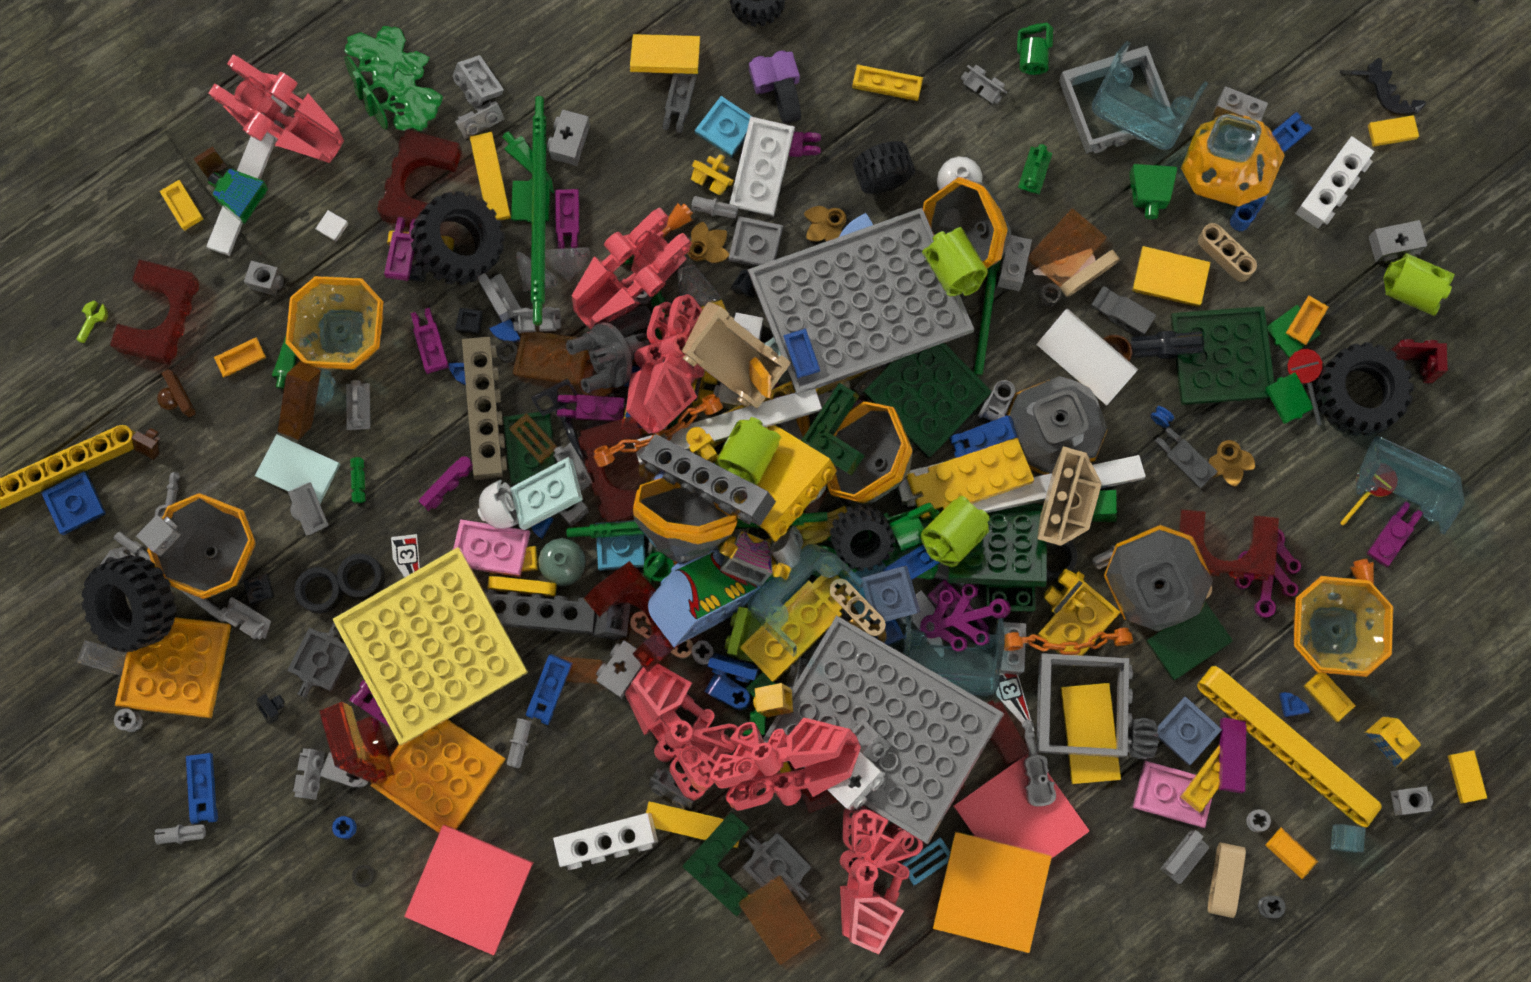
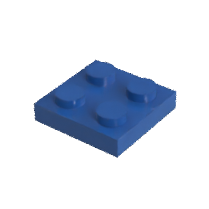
(73, 503)
(743, 670)

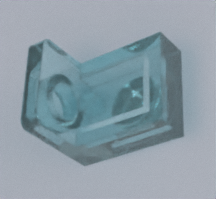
(325, 388)

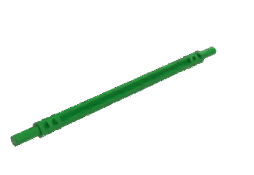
(538, 210)
(631, 528)

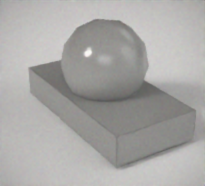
(307, 508)

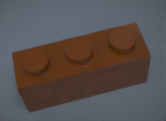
(299, 400)

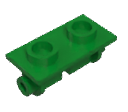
(1035, 169)

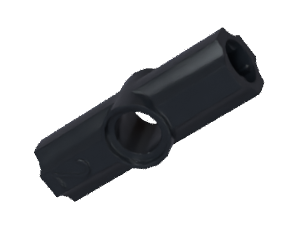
(1167, 344)

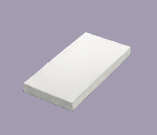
(762, 166)
(1087, 356)

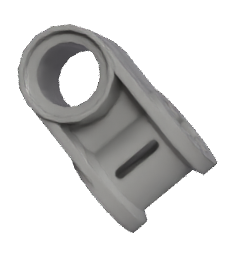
(995, 405)
(788, 547)
(335, 774)

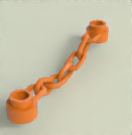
(710, 405)
(1015, 642)

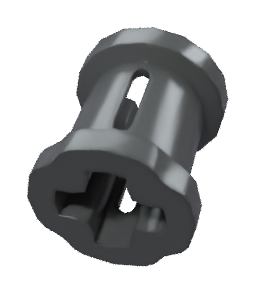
(1278, 904)

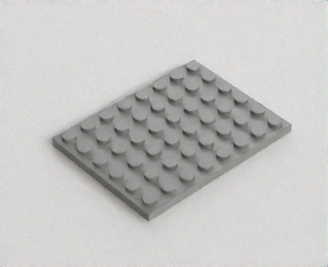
(860, 300)
(926, 719)

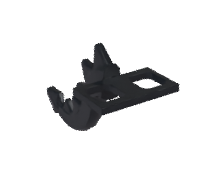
(1384, 90)
(567, 421)

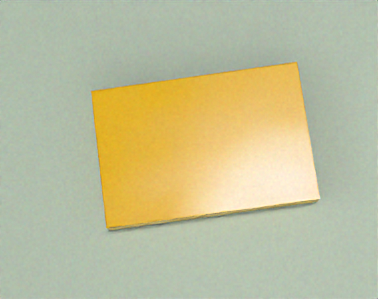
(665, 54)
(1171, 276)
(1080, 622)

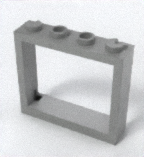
(1099, 69)
(1124, 696)

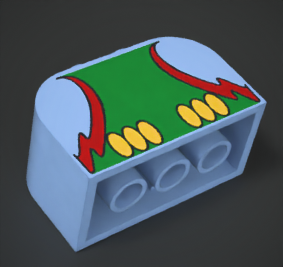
(697, 597)

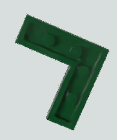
(822, 431)
(705, 868)

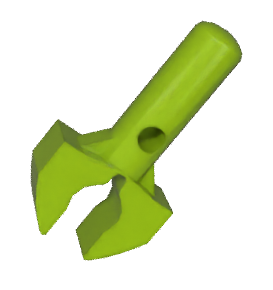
(91, 319)

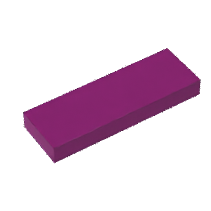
(1232, 755)

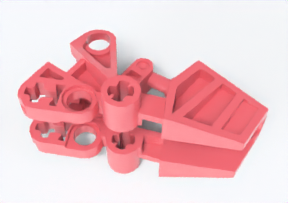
(307, 133)
(601, 295)
(659, 388)
(654, 700)
(823, 749)
(866, 914)

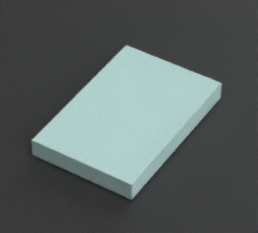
(293, 465)
(546, 493)

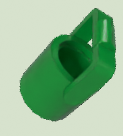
(1034, 50)
(908, 529)
(656, 568)

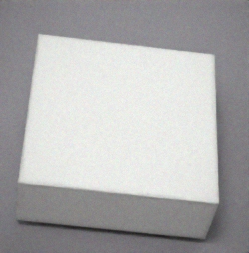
(332, 226)

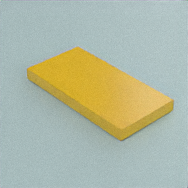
(1090, 724)

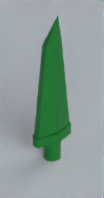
(522, 153)
(284, 364)

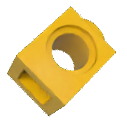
(773, 700)

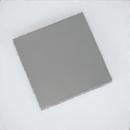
(755, 242)

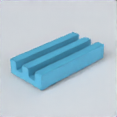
(914, 881)

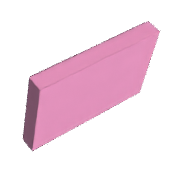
(492, 548)
(1160, 794)

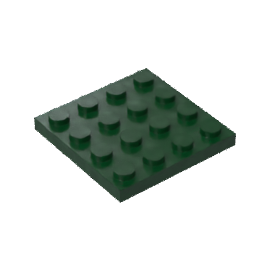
(1234, 358)
(930, 393)
(1008, 552)

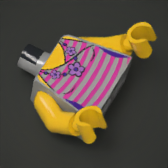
(750, 558)

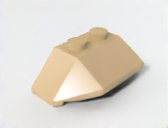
(1069, 498)

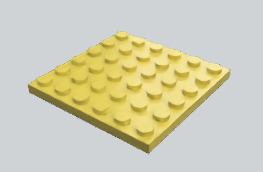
(430, 646)

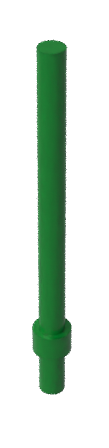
(985, 319)

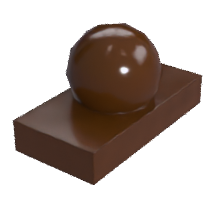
(174, 395)

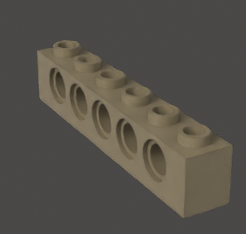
(472, 351)

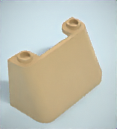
(725, 351)

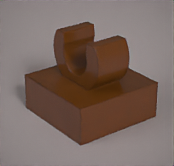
(210, 162)
(147, 443)

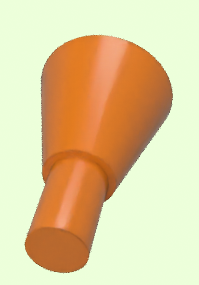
(678, 218)
(1363, 570)

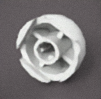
(956, 168)
(497, 506)

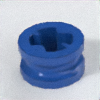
(1162, 417)
(339, 833)

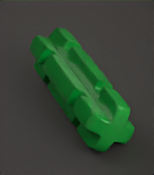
(357, 480)

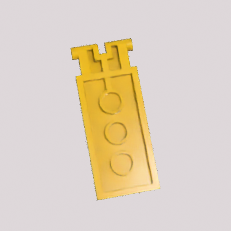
(973, 476)
(809, 618)

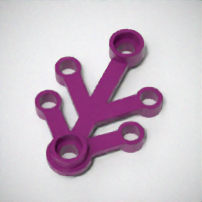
(1282, 578)
(959, 618)

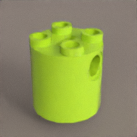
(955, 263)
(1417, 283)
(748, 450)
(955, 532)

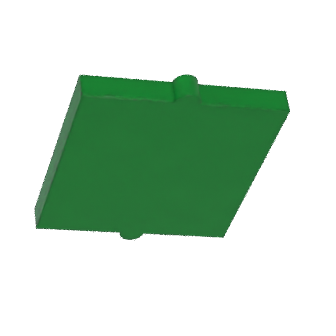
(522, 201)
(1278, 330)
(1289, 398)

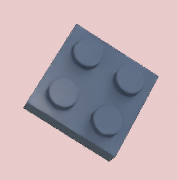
(891, 593)
(1187, 731)

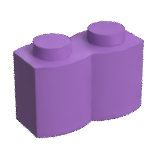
(772, 69)

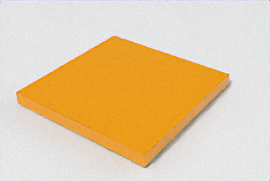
(177, 672)
(440, 775)
(992, 892)

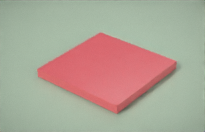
(1003, 814)
(469, 889)

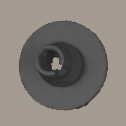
(609, 355)

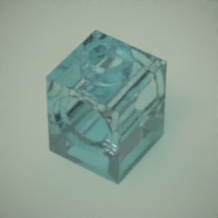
(1348, 838)

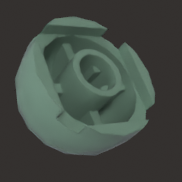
(562, 562)

